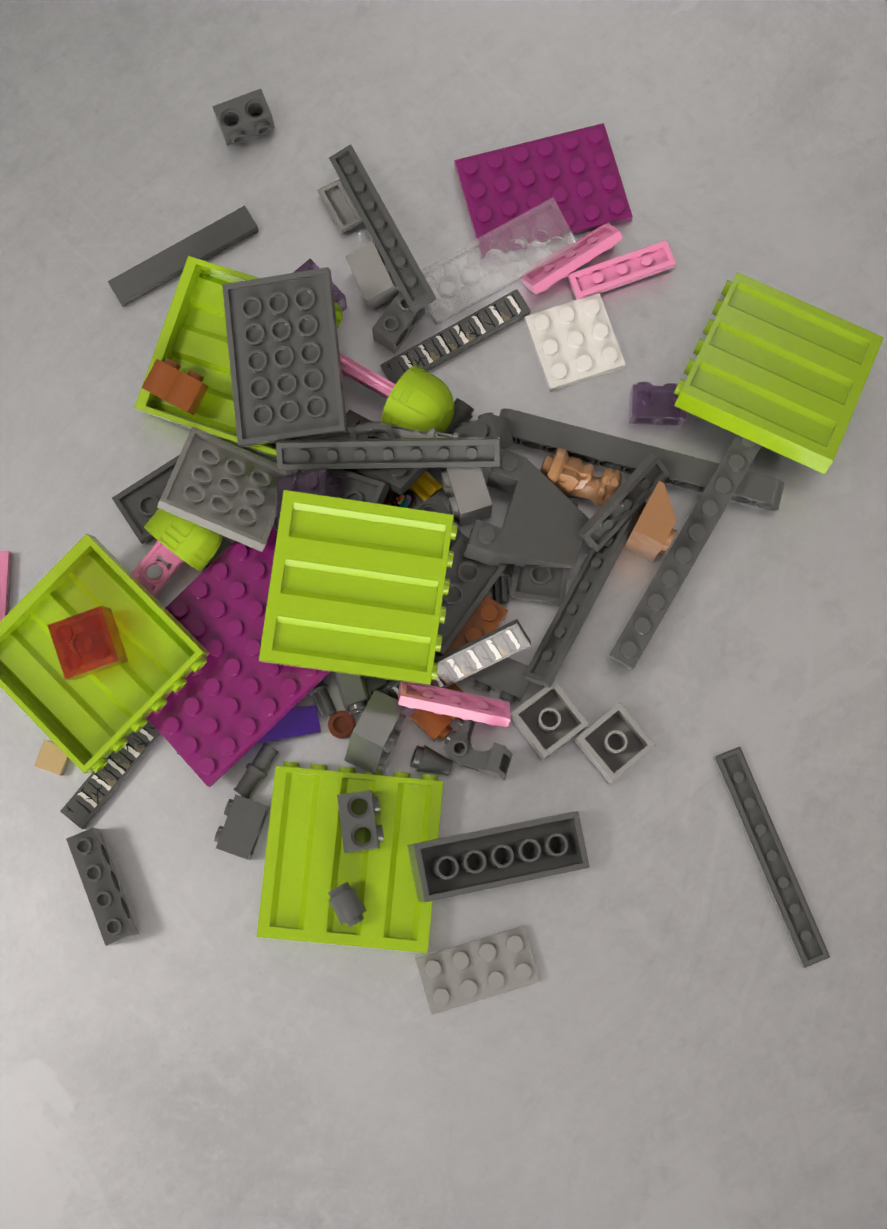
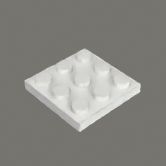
(574, 342)

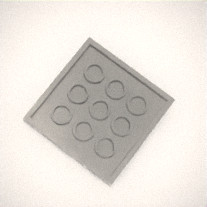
(224, 489)

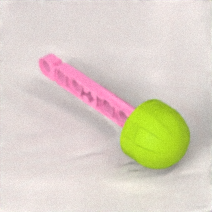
(414, 402)
(177, 542)

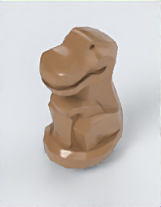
(578, 480)

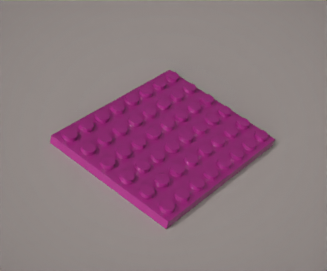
(234, 694)

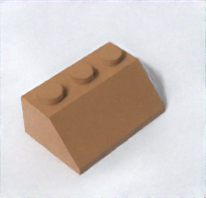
(654, 527)

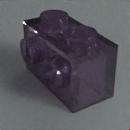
(655, 405)

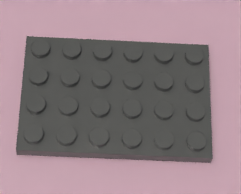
(284, 357)

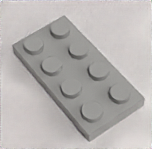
(477, 970)

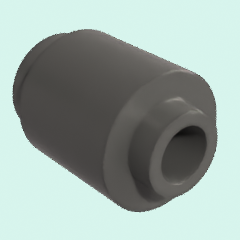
(347, 904)

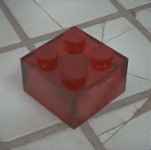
(87, 643)

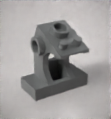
(492, 762)

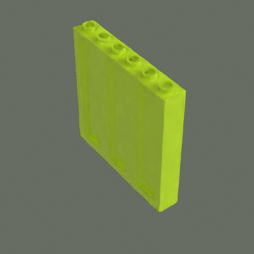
(198, 341)
(778, 372)
(358, 588)
(101, 710)
(309, 858)

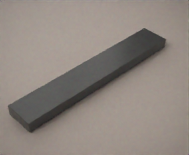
(172, 260)

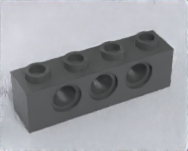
(102, 886)

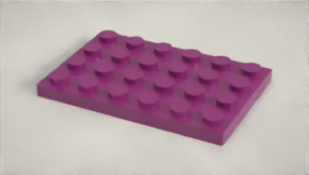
(569, 166)

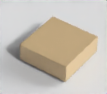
(51, 758)

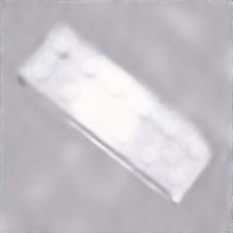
(498, 260)

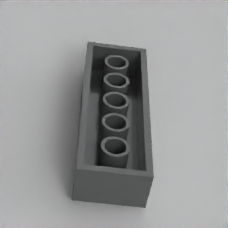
(498, 856)

